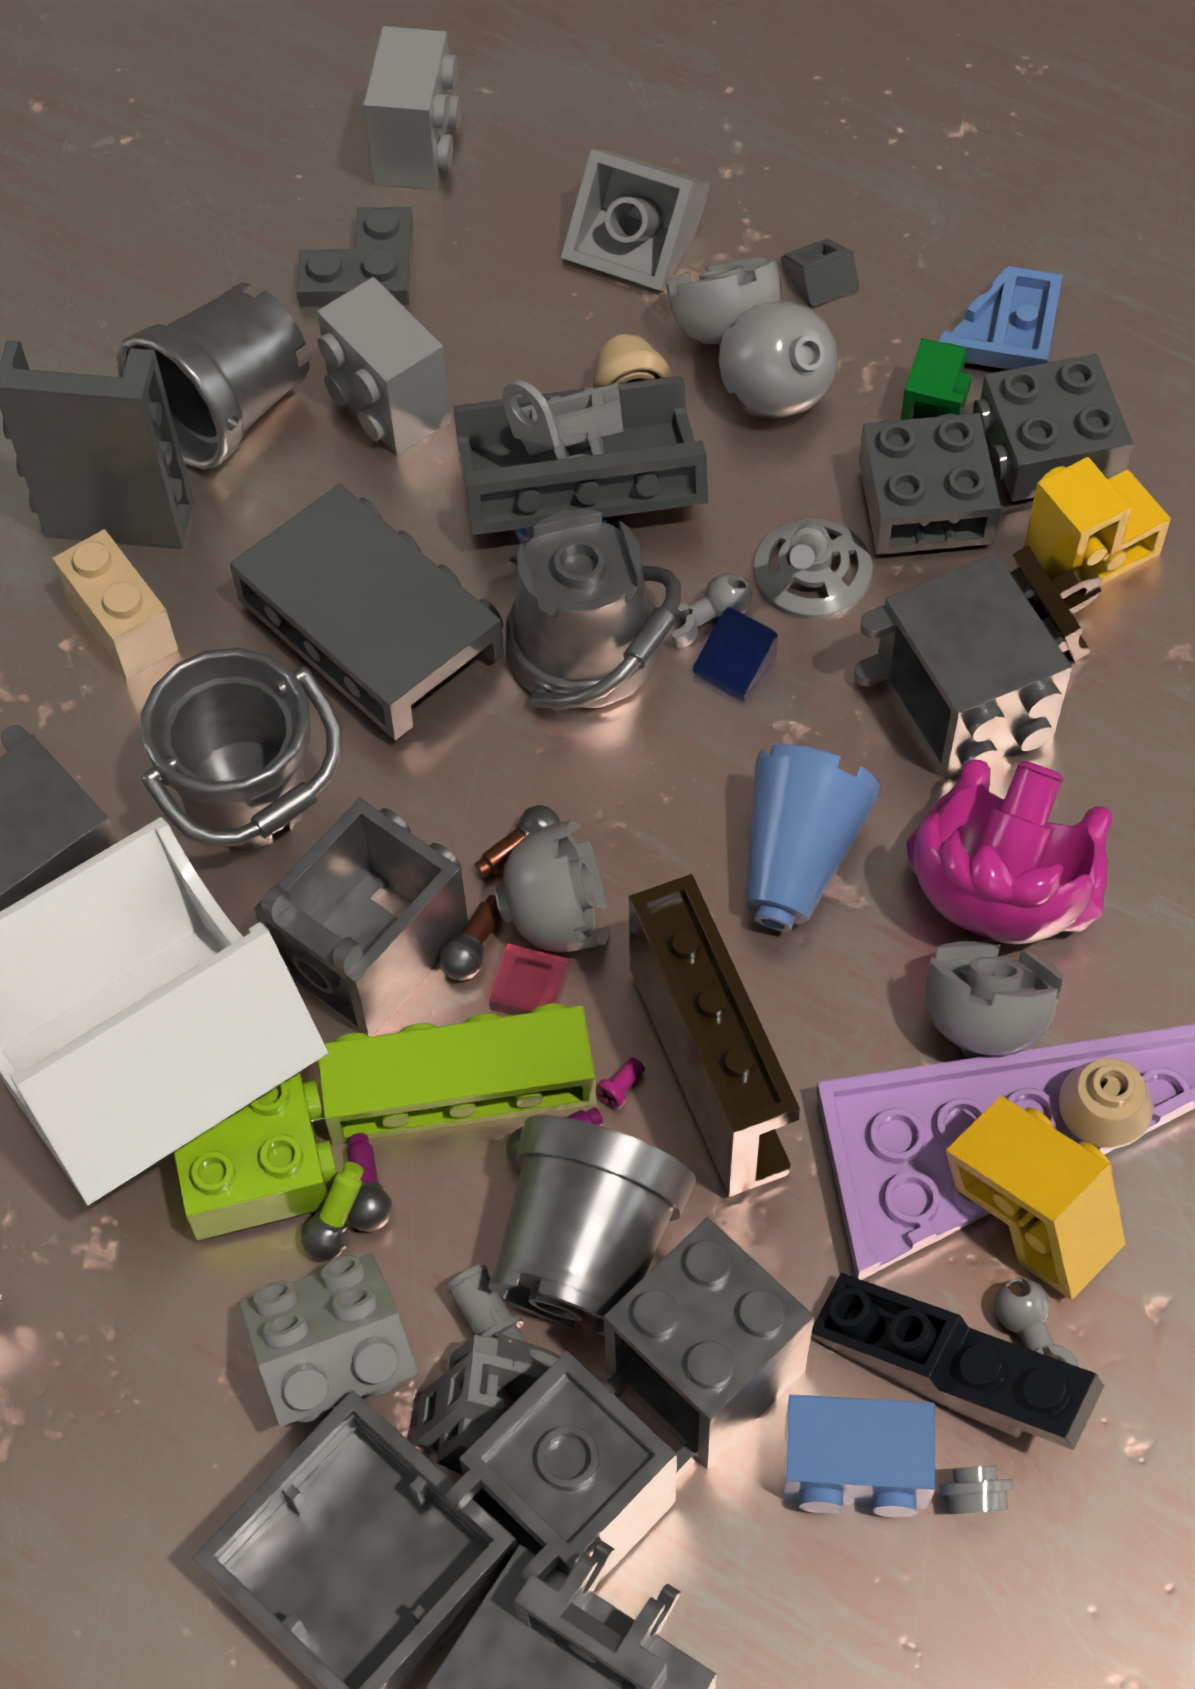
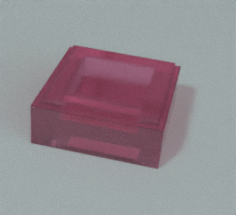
(528, 980)

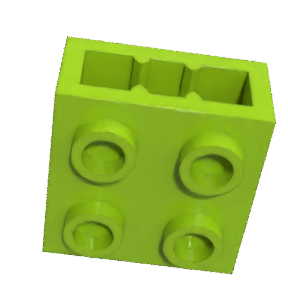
(257, 1163)

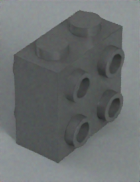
(1051, 419)
(929, 483)

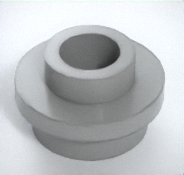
(976, 1490)

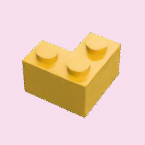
(1094, 521)
(1045, 1188)

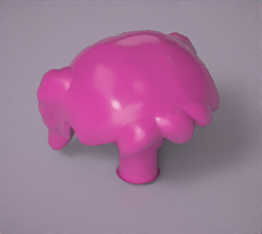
(1001, 863)

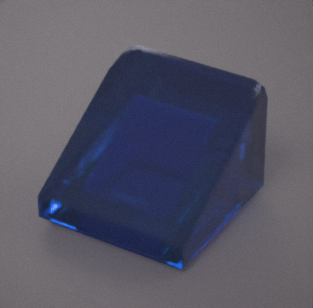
(737, 653)

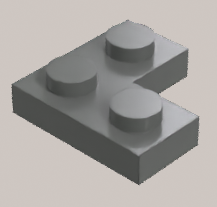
(380, 252)

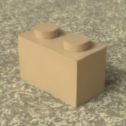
(115, 604)

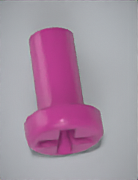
(613, 1091)

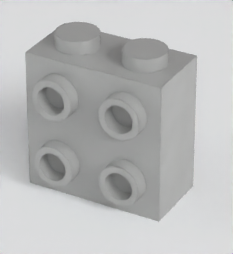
(327, 1338)

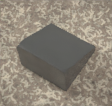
(822, 271)

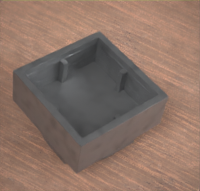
(356, 1555)

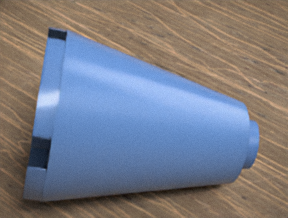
(801, 830)

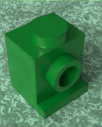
(936, 381)

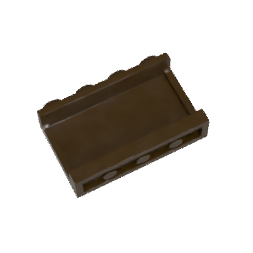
(710, 1033)

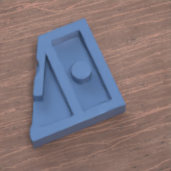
(1011, 321)

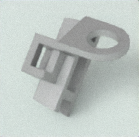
(564, 421)
(468, 1396)

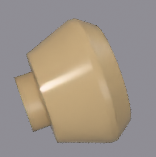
(628, 360)
(1106, 1103)

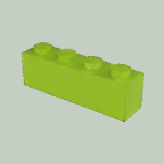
(457, 1073)

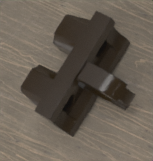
(1058, 598)

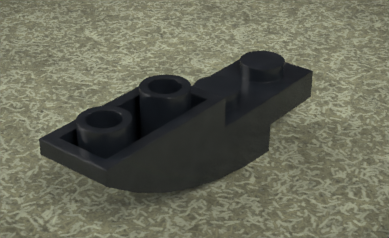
(957, 1365)

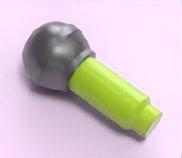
(326, 1232)

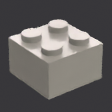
(411, 107)
(384, 366)

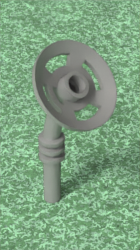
(811, 567)

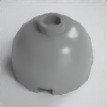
(722, 295)
(778, 359)
(554, 890)
(991, 1000)

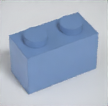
(859, 1454)

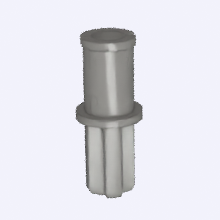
(488, 1316)

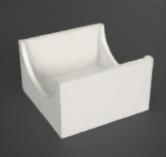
(139, 1011)

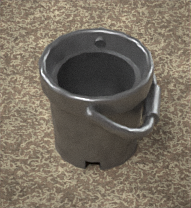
(583, 614)
(233, 746)

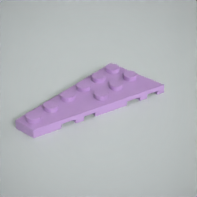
(894, 1129)

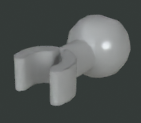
(721, 593)
(1028, 1318)

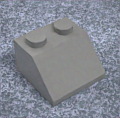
(634, 218)

